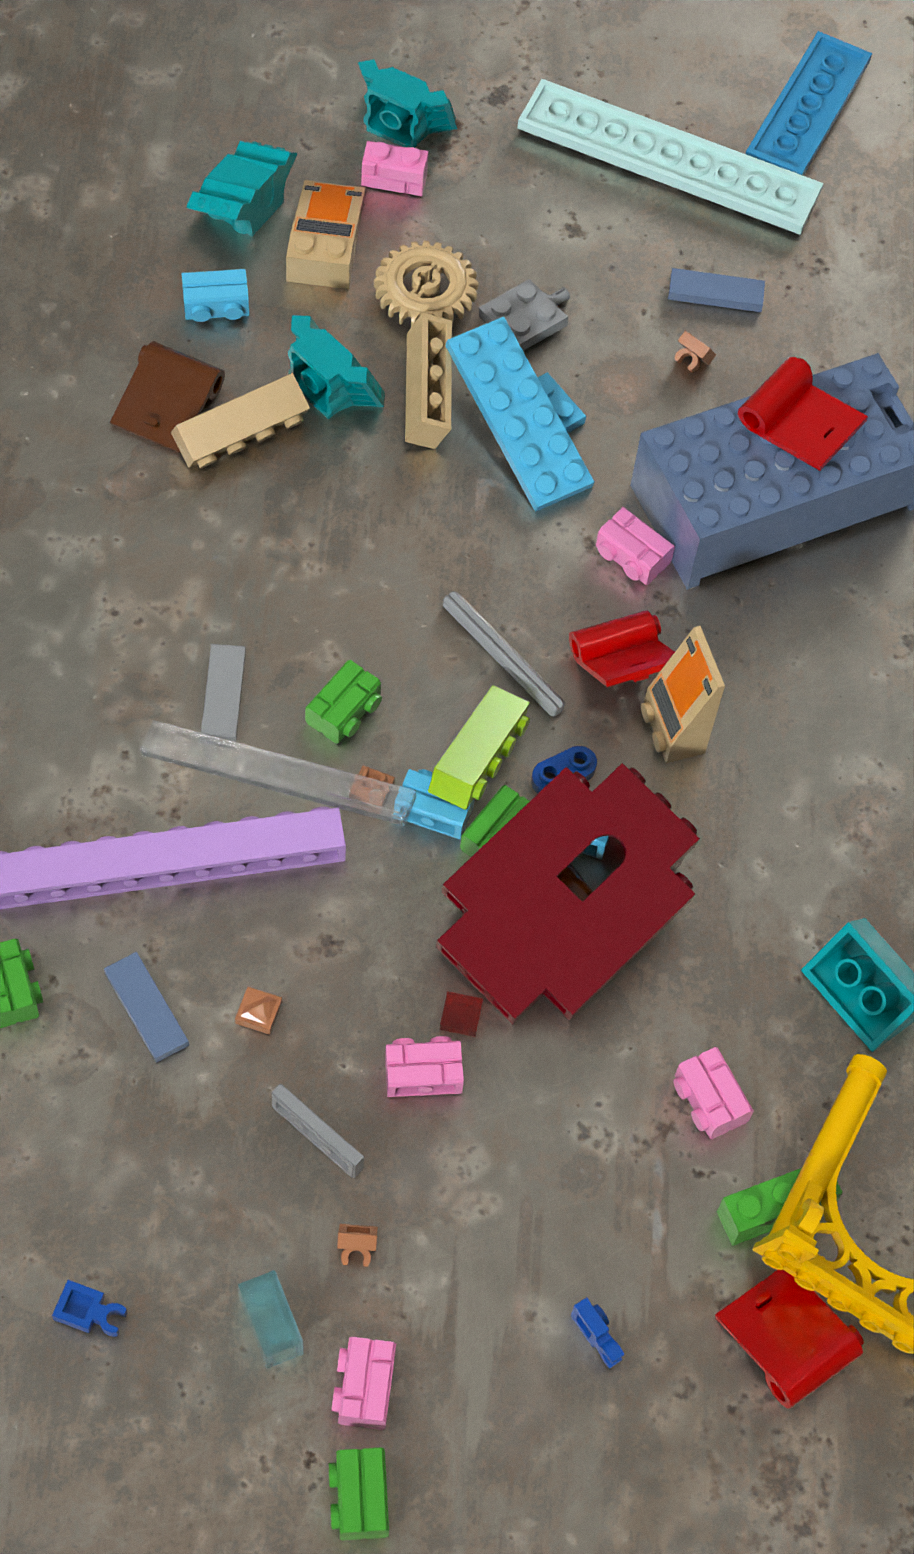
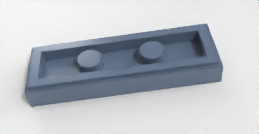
(716, 290)
(146, 1007)

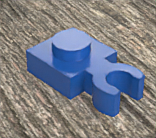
(83, 1307)
(593, 1325)

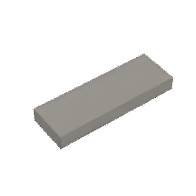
(223, 691)
(317, 1131)

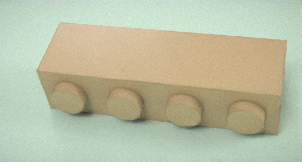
(428, 381)
(241, 420)

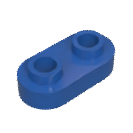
(561, 760)

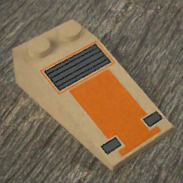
(324, 234)
(684, 700)

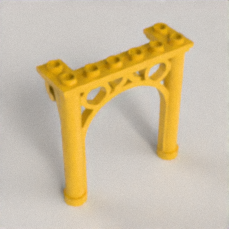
(791, 1239)

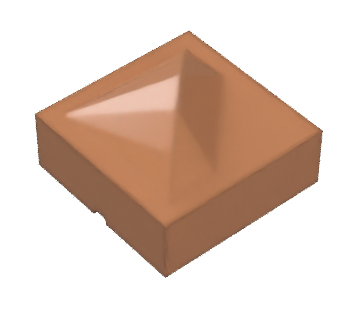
(258, 1010)

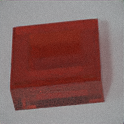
(461, 1014)

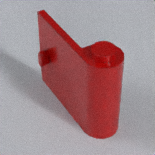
(799, 415)
(621, 648)
(791, 1337)

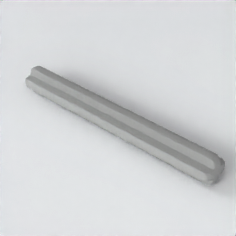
(504, 653)

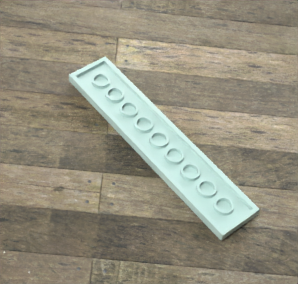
(670, 156)

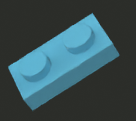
(566, 409)

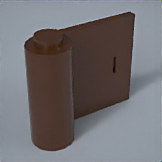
(166, 392)

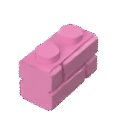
(394, 168)
(634, 546)
(424, 1067)
(712, 1093)
(366, 1383)

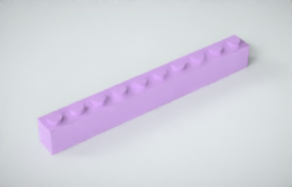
(171, 857)

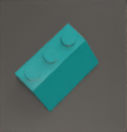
(865, 983)

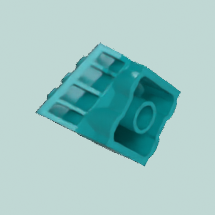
(403, 107)
(245, 186)
(328, 371)

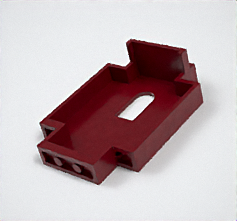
(529, 931)

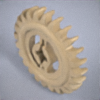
(425, 295)

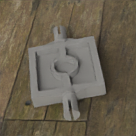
(528, 312)

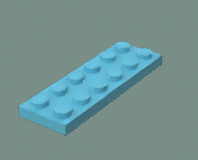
(519, 414)

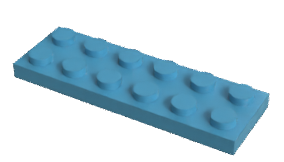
(809, 103)

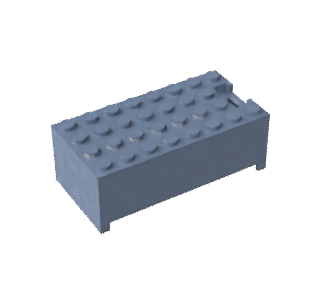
(739, 497)

